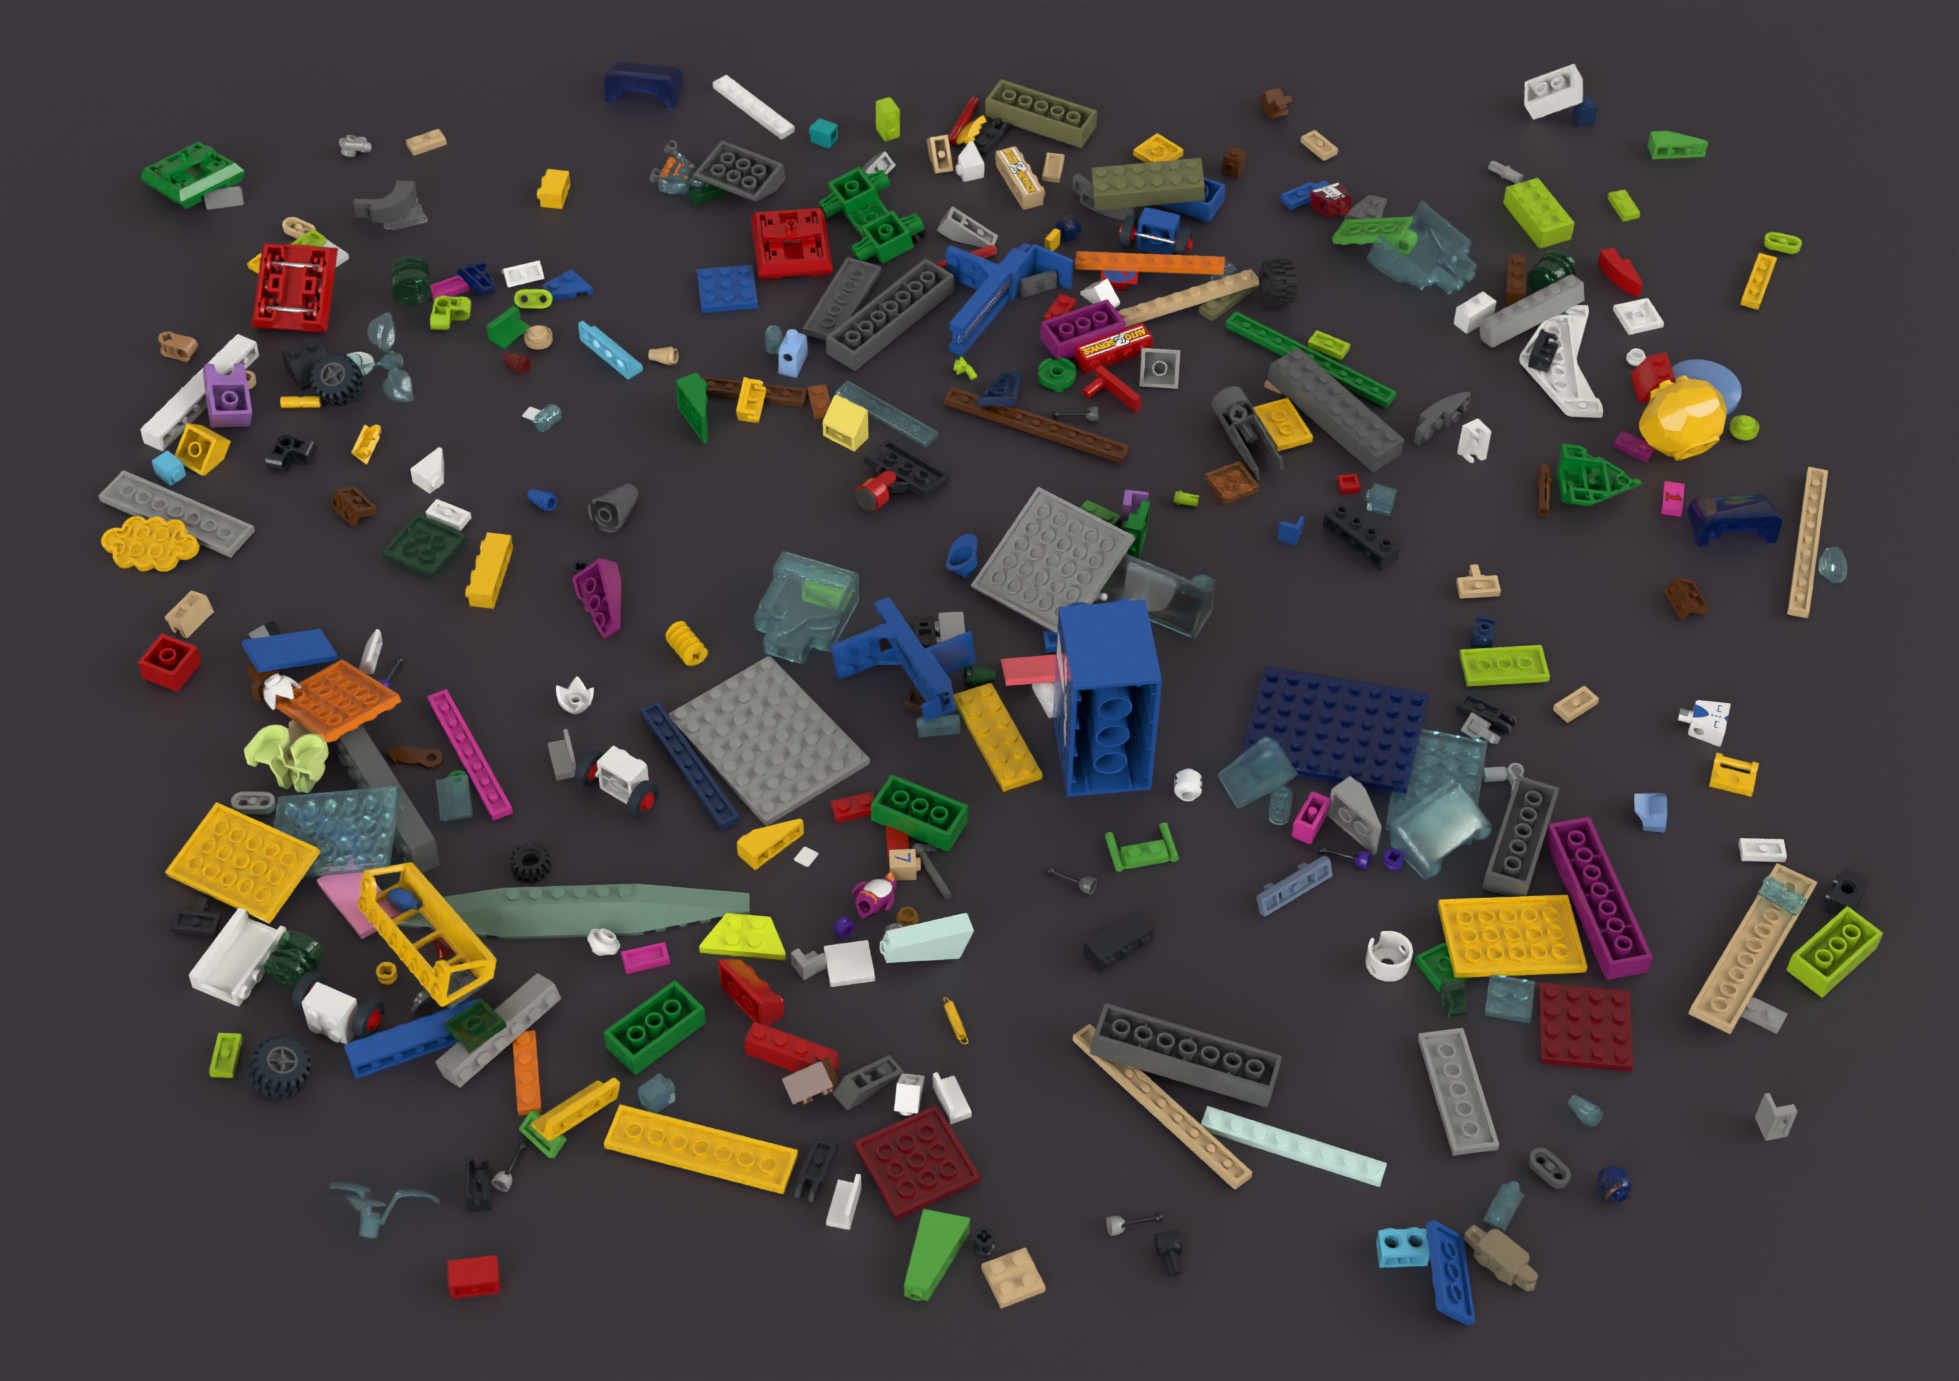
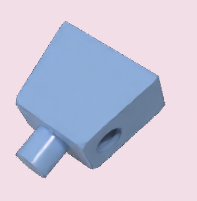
(795, 349)

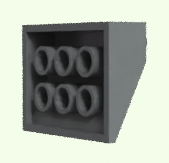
(741, 172)

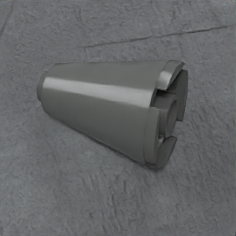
(613, 507)

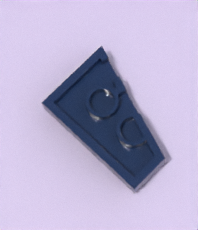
(1004, 392)

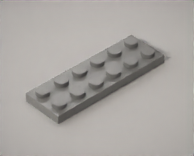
(1458, 1091)

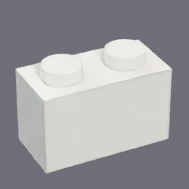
(1473, 311)

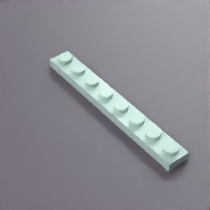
(1294, 1146)

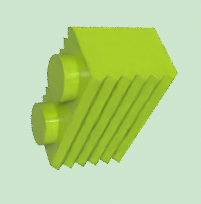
(887, 119)

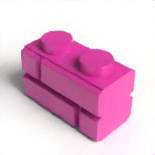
(1311, 817)

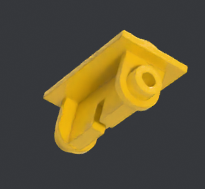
(366, 442)

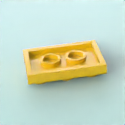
(1283, 424)

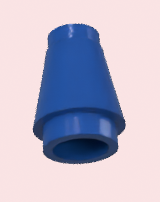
(542, 499)

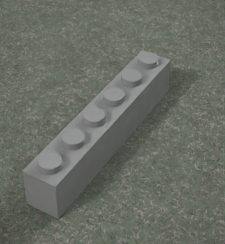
(1531, 310)
(518, 1013)

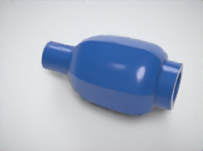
(403, 899)

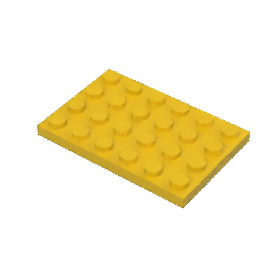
(243, 862)
(1511, 936)

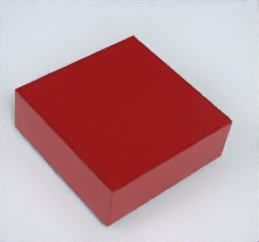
(1348, 484)

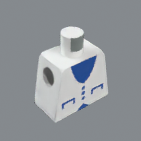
(1707, 721)

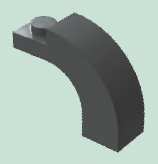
(389, 207)

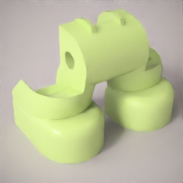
(308, 755)

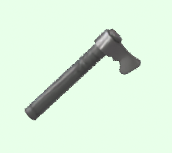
(921, 850)

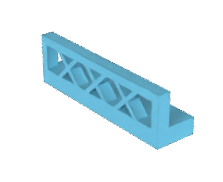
(609, 350)

